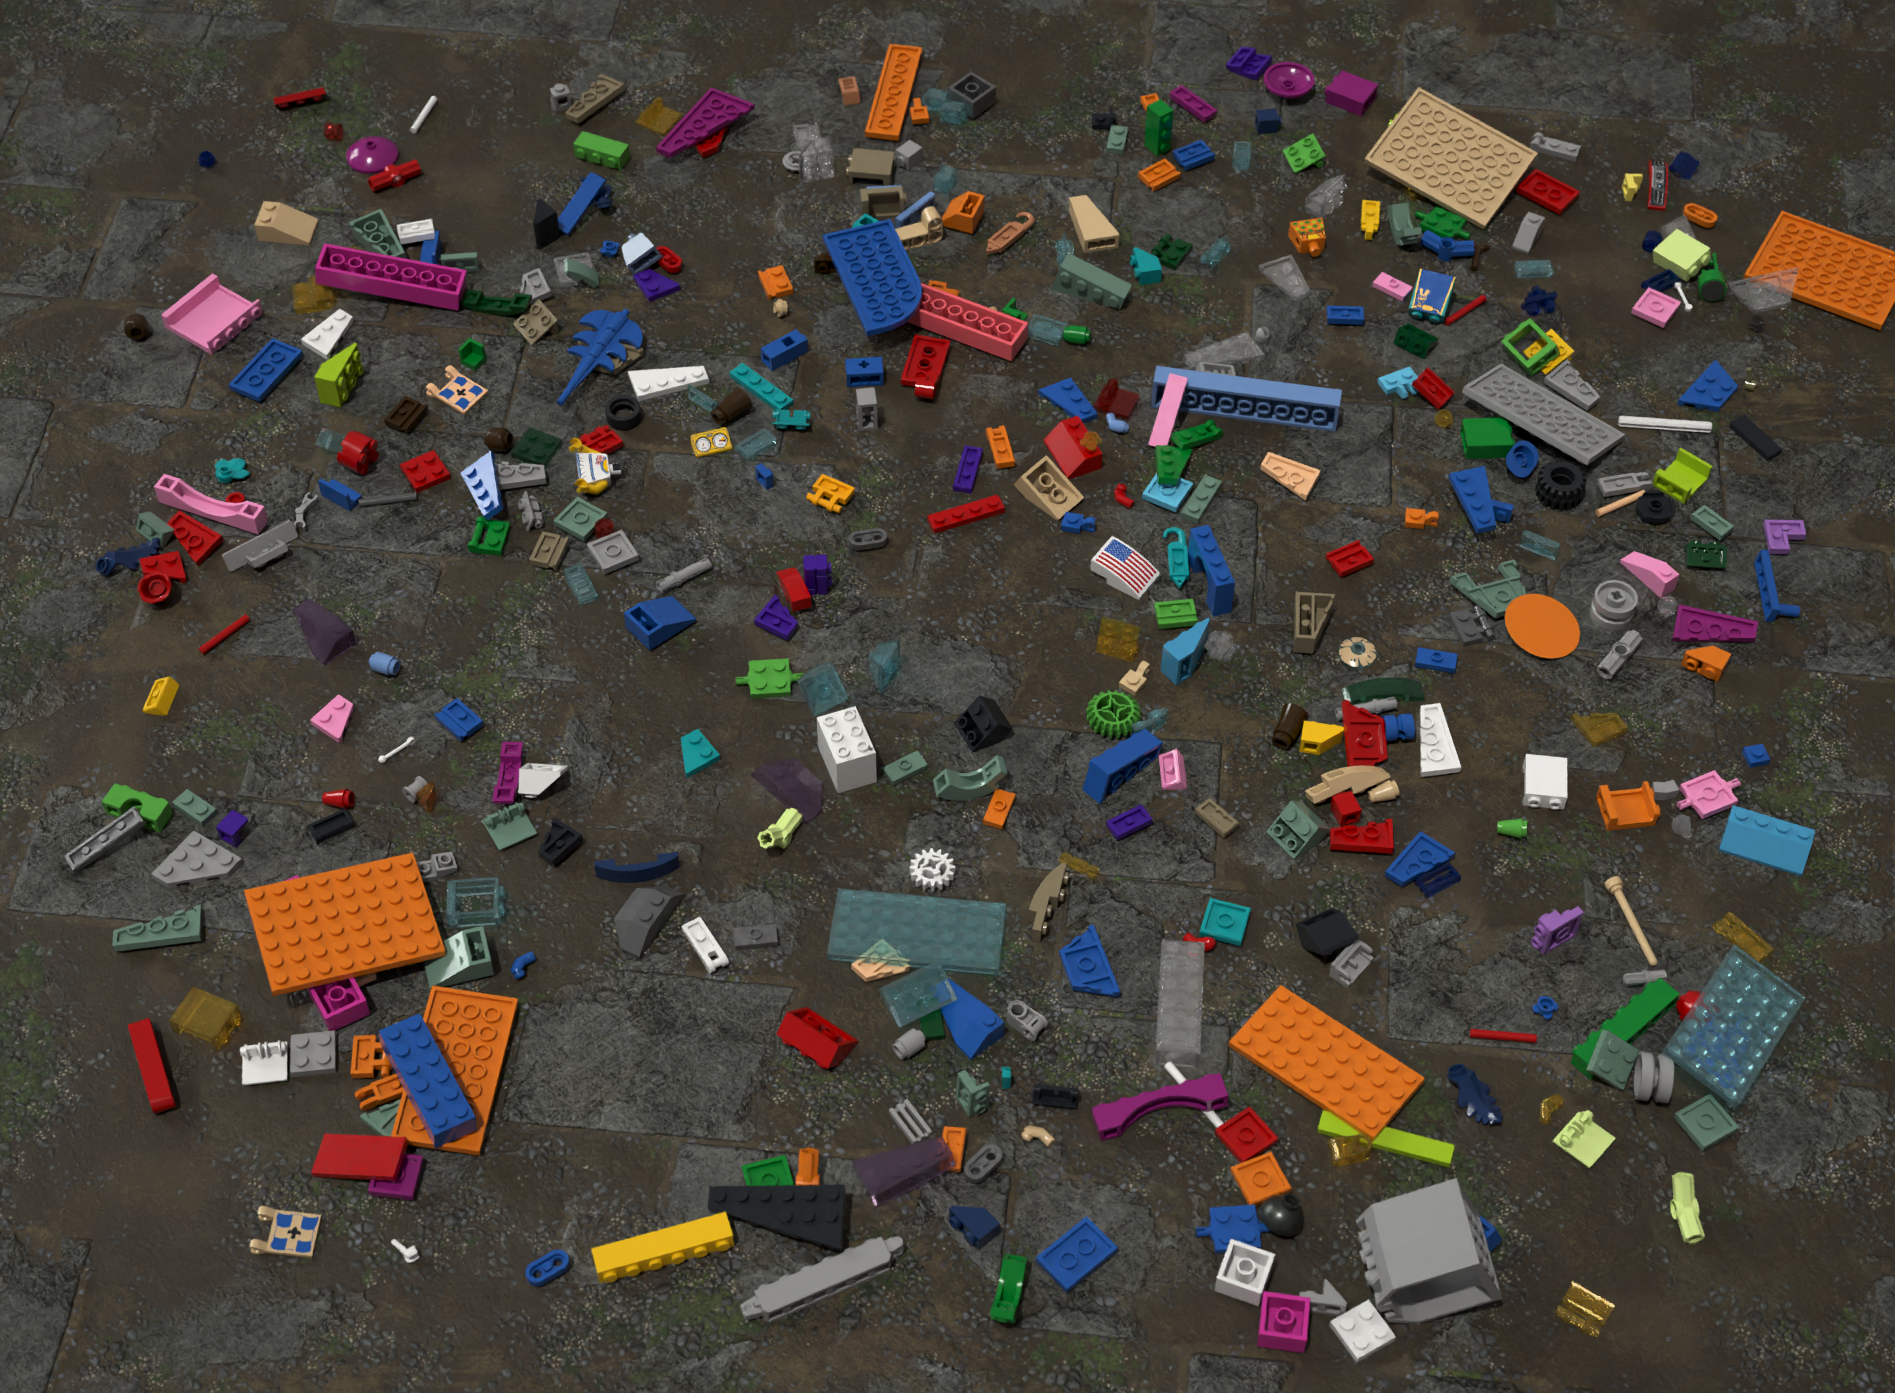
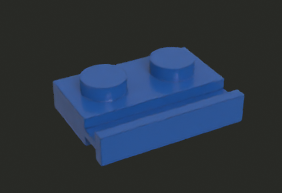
(1193, 155)
(459, 719)

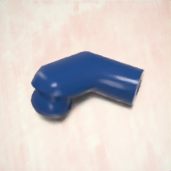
(520, 962)

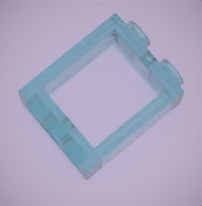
(474, 887)

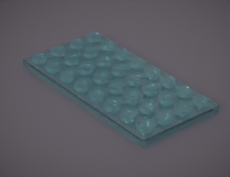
(917, 931)
(1734, 1025)

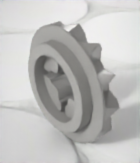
(789, 159)

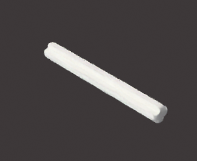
(1665, 424)

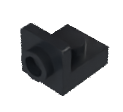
(1103, 121)

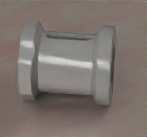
(410, 791)

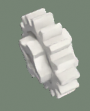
(933, 871)

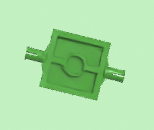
(769, 678)

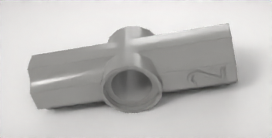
(1619, 654)

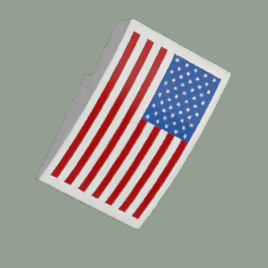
(1124, 568)

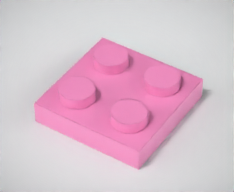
(1656, 307)

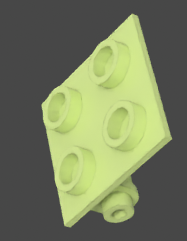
(1584, 1139)

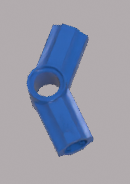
(1447, 247)

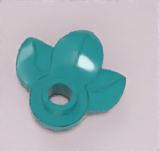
(231, 469)

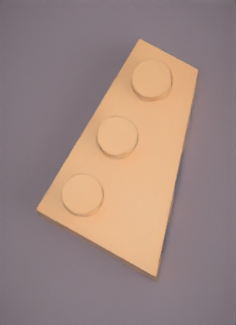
(1291, 474)

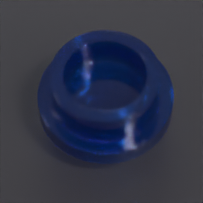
(206, 159)

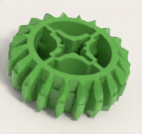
(1112, 713)

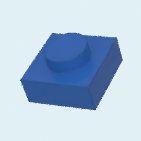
(764, 476)
(1756, 755)

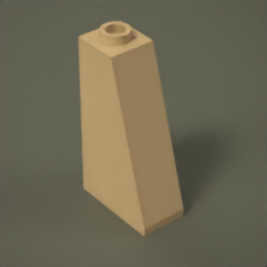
(1091, 225)

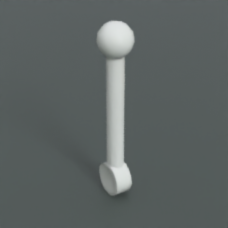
(1688, 307)
(410, 741)

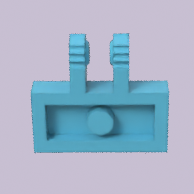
(1398, 382)

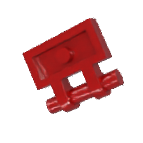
(602, 440)

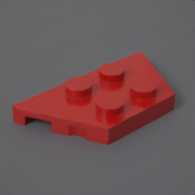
(1363, 736)

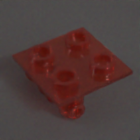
(1115, 399)

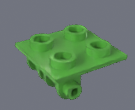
(1305, 154)

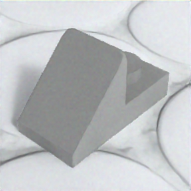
(1328, 1302)

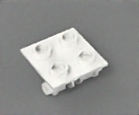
(264, 1063)

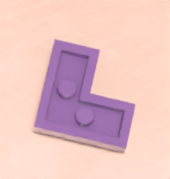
(1779, 531)

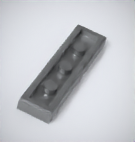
(104, 839)

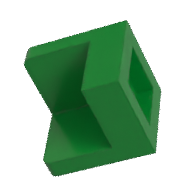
(1010, 309)
(472, 354)

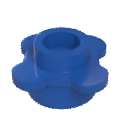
(610, 248)
(1547, 1002)

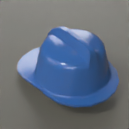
(1522, 458)

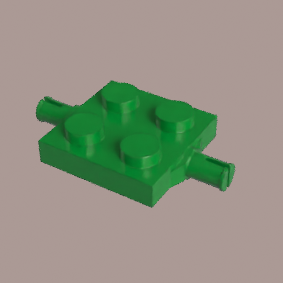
(1443, 223)

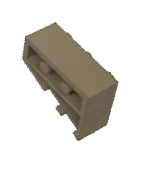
(1310, 619)

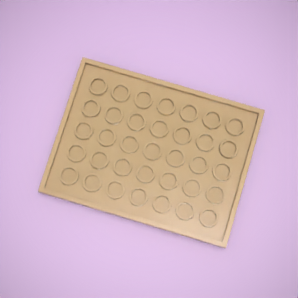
(1451, 158)

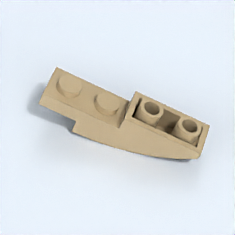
(1351, 778)

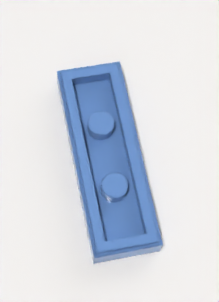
(914, 212)

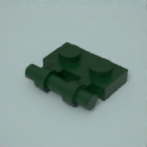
(1175, 254)

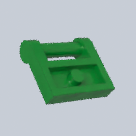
(495, 538)

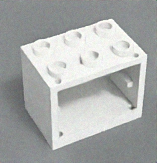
(846, 749)

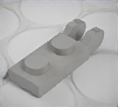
(1624, 483)

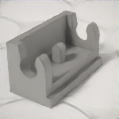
(1351, 963)

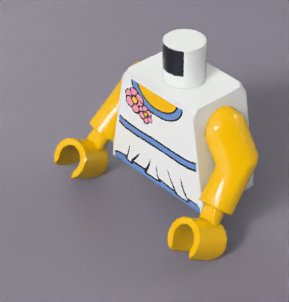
(592, 469)

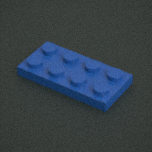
(266, 370)

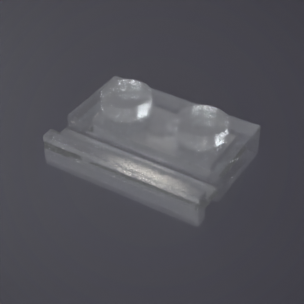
(804, 134)

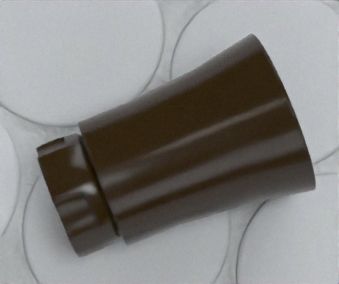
(731, 406)
(1289, 725)

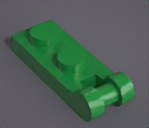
(1197, 435)

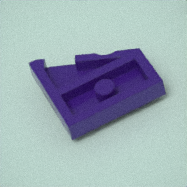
(655, 285)
(776, 619)

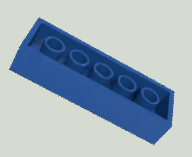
(427, 1080)

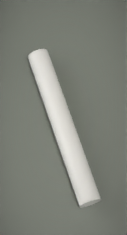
(423, 114)

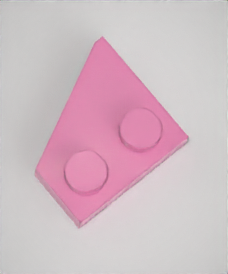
(334, 718)

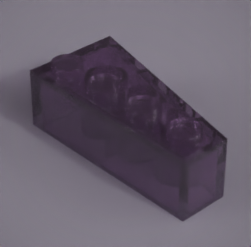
(902, 1169)

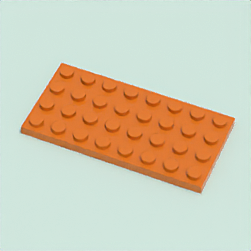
(473, 1039)
(1326, 1062)

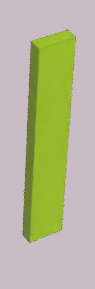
(1393, 1141)

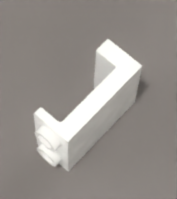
(1545, 781)

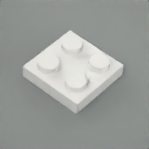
(1362, 1331)

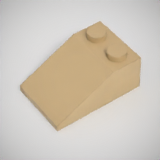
(284, 224)
(1048, 488)

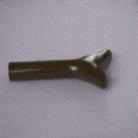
(1478, 249)

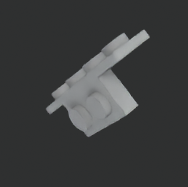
(261, 548)

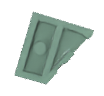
(382, 1119)

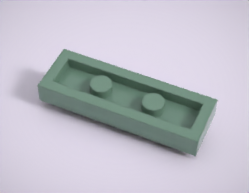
(1201, 499)

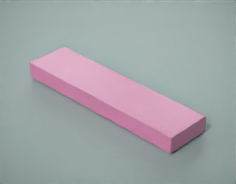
(1168, 410)

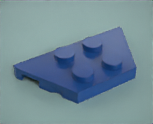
(1710, 390)
(1088, 965)

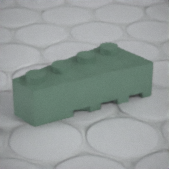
(377, 235)

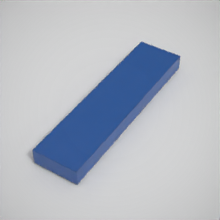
(580, 203)

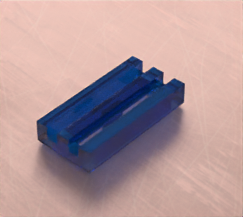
(1663, 284)
(1441, 880)

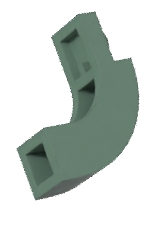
(1401, 225)
(970, 785)

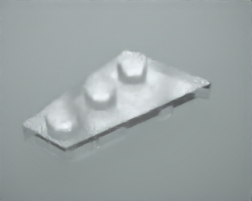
(1286, 276)

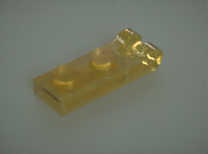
(1743, 937)

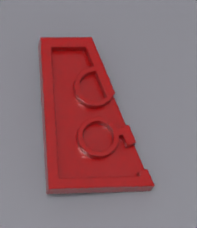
(1367, 838)

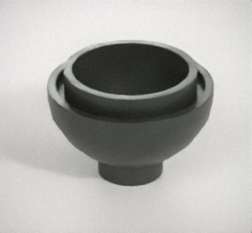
(1282, 1214)

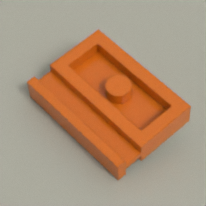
(1159, 174)
(775, 282)

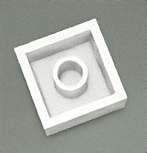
(1244, 1272)

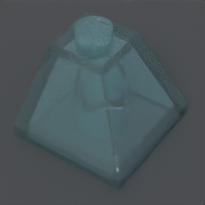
(884, 662)
(822, 688)

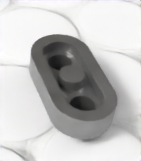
(868, 539)
(981, 1164)

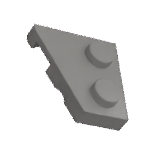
(535, 285)

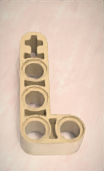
(924, 232)

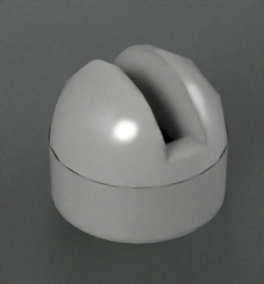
(1260, 334)

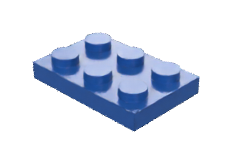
(1076, 1254)

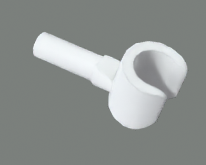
(409, 1254)

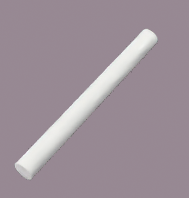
(1175, 1073)

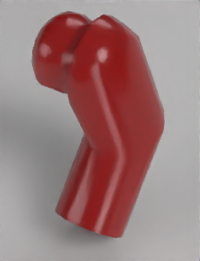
(1121, 498)
(1209, 941)

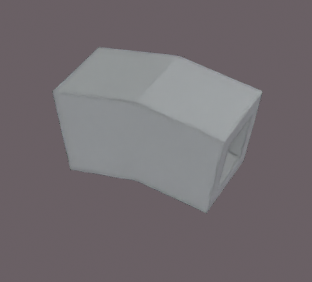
(1665, 790)

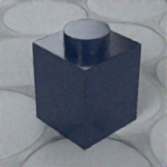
(1267, 121)

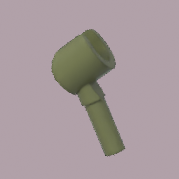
(1750, 384)

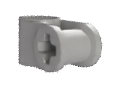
(1027, 1023)

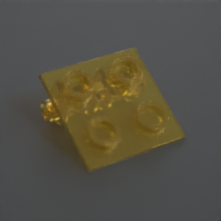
(658, 116)
(1118, 639)

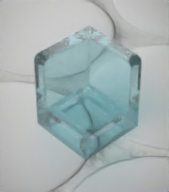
(330, 440)

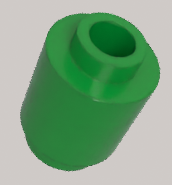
(1077, 334)

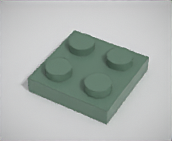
(579, 518)
(1612, 1060)
(1706, 1122)

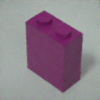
(1351, 93)

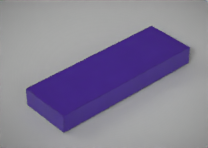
(968, 469)

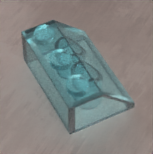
(917, 993)

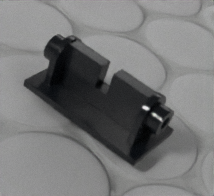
(1055, 1096)

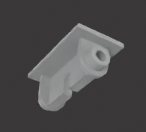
(530, 511)

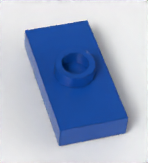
(1436, 660)

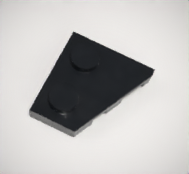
(559, 842)

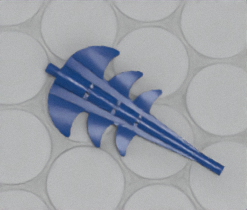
(611, 331)

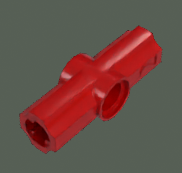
(394, 175)

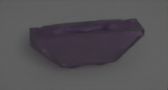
(792, 786)

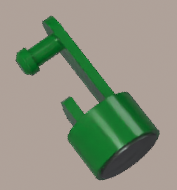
(1712, 282)

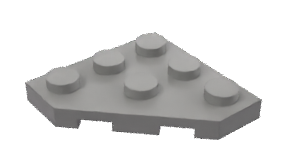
(196, 862)

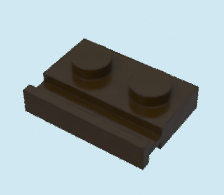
(406, 414)

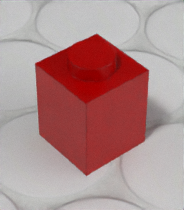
(1345, 808)

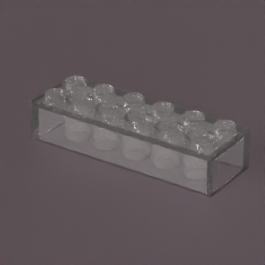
(1179, 1003)

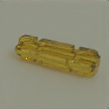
(1079, 865)

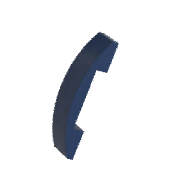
(637, 872)

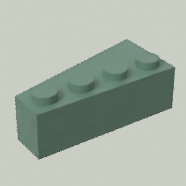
(1090, 283)

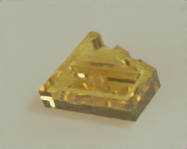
(1599, 727)

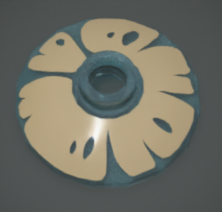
(1357, 652)

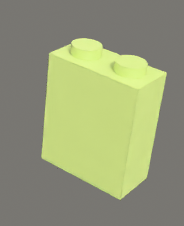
(1681, 255)

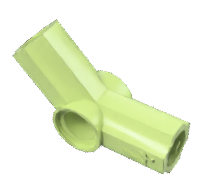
(781, 832)
(1685, 1207)

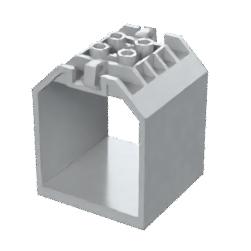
(1427, 1254)

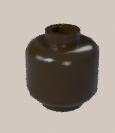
(136, 327)
(498, 439)

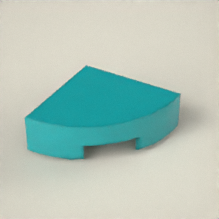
(1006, 1077)

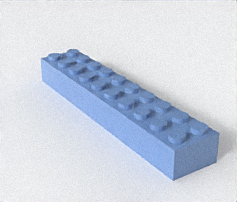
(1253, 399)

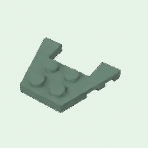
(1495, 595)

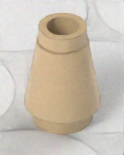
(1384, 791)

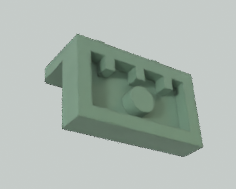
(972, 1097)

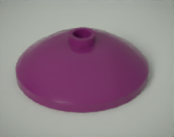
(1289, 80)
(372, 154)

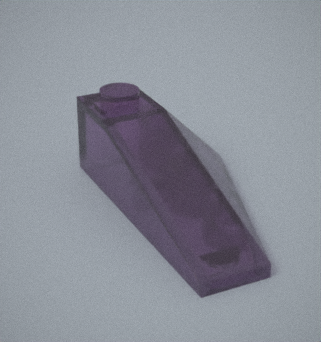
(324, 631)

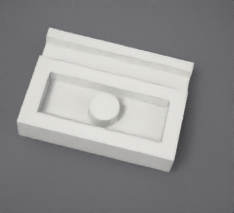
(415, 231)

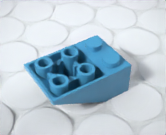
(1184, 652)

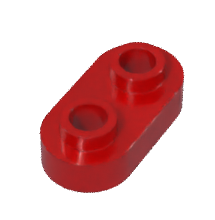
(670, 261)

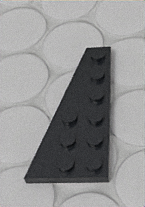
(792, 1210)

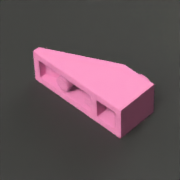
(1652, 572)

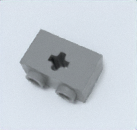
(866, 409)

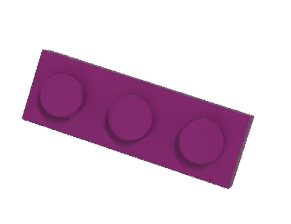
(1193, 103)

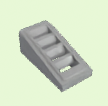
(1216, 368)

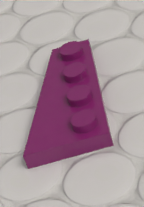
(1708, 626)

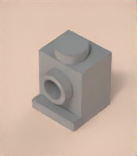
(558, 94)

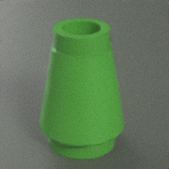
(1515, 828)

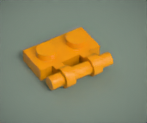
(833, 489)

